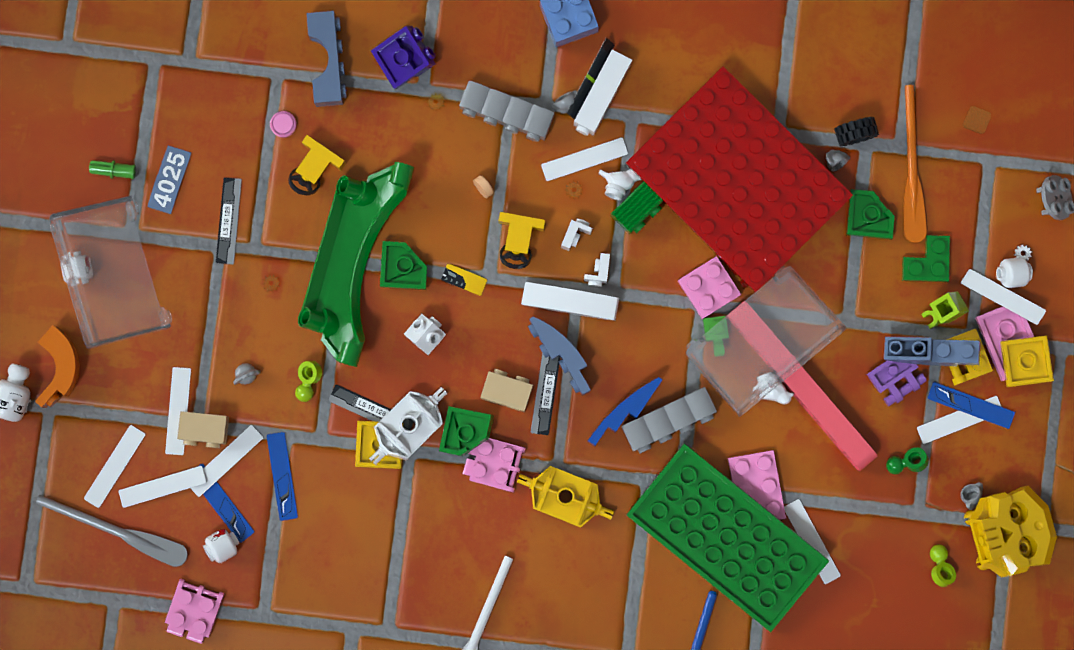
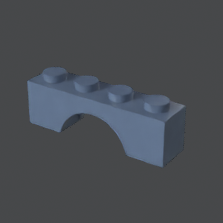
(328, 86)

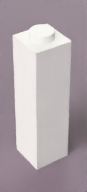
(602, 93)

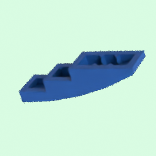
(632, 405)

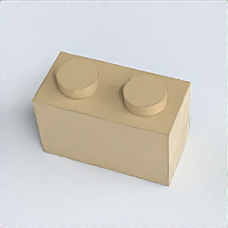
(507, 391)
(203, 428)

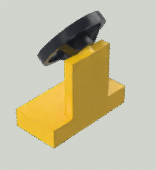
(313, 166)
(518, 238)

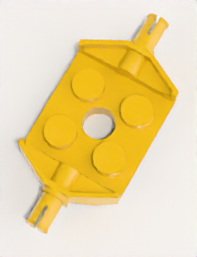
(584, 501)

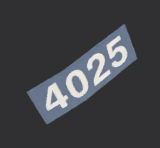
(169, 179)

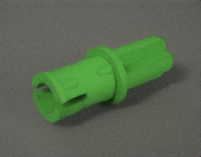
(112, 169)

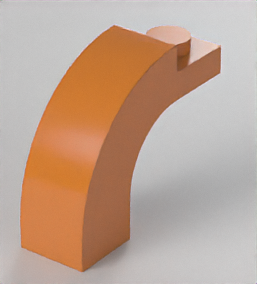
(66, 364)

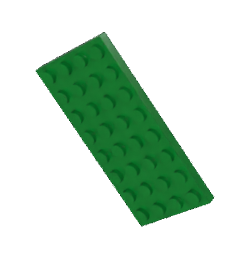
(727, 537)

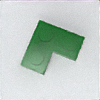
(934, 265)

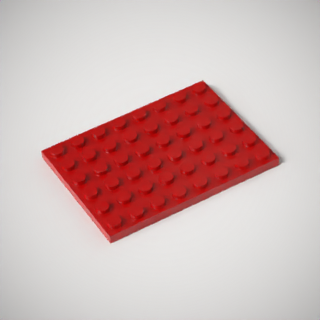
(739, 179)

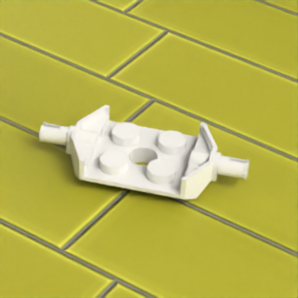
(396, 440)

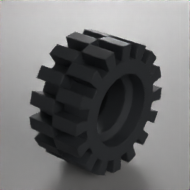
(856, 131)

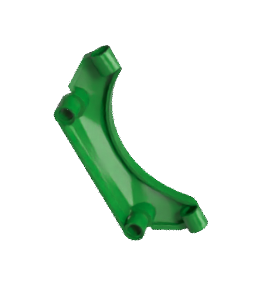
(338, 271)

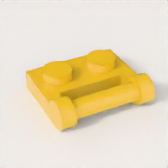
(972, 370)

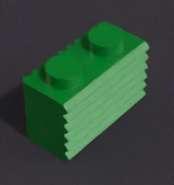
(637, 208)

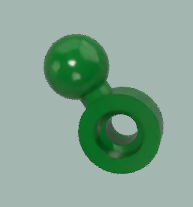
(896, 464)

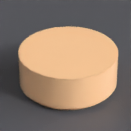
(483, 186)

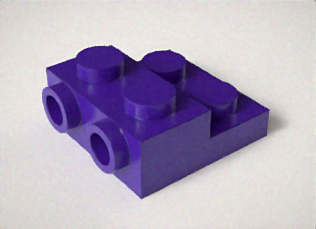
(404, 56)

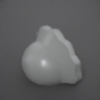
(563, 102)
(836, 160)
(245, 374)
(971, 494)

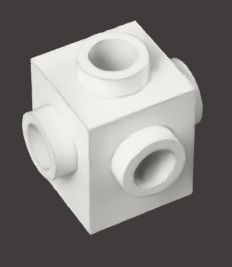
(425, 333)

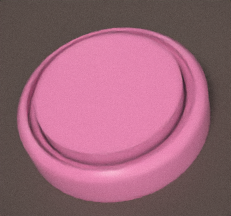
(283, 124)

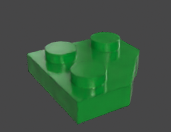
(868, 216)
(401, 267)
(464, 431)

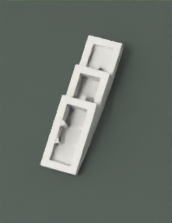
(570, 301)

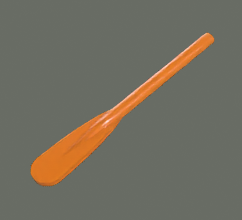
(914, 210)

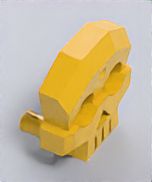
(1000, 535)

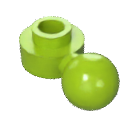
(304, 391)
(939, 554)

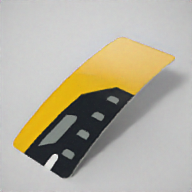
(464, 279)

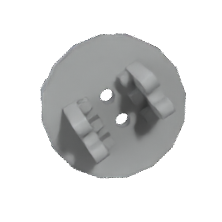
(1056, 197)

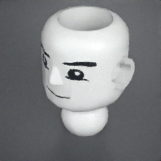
(13, 394)

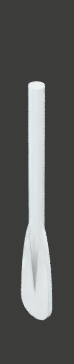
(489, 604)

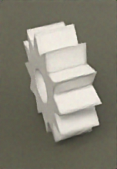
(1025, 249)

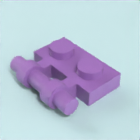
(889, 373)

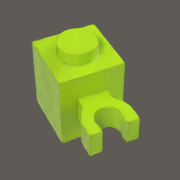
(946, 309)

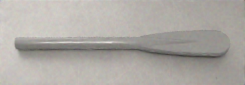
(152, 545)

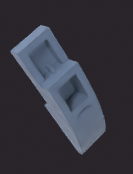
(556, 345)
(932, 352)

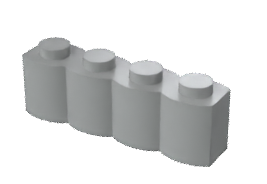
(506, 110)
(669, 419)

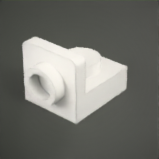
(571, 237)
(601, 267)

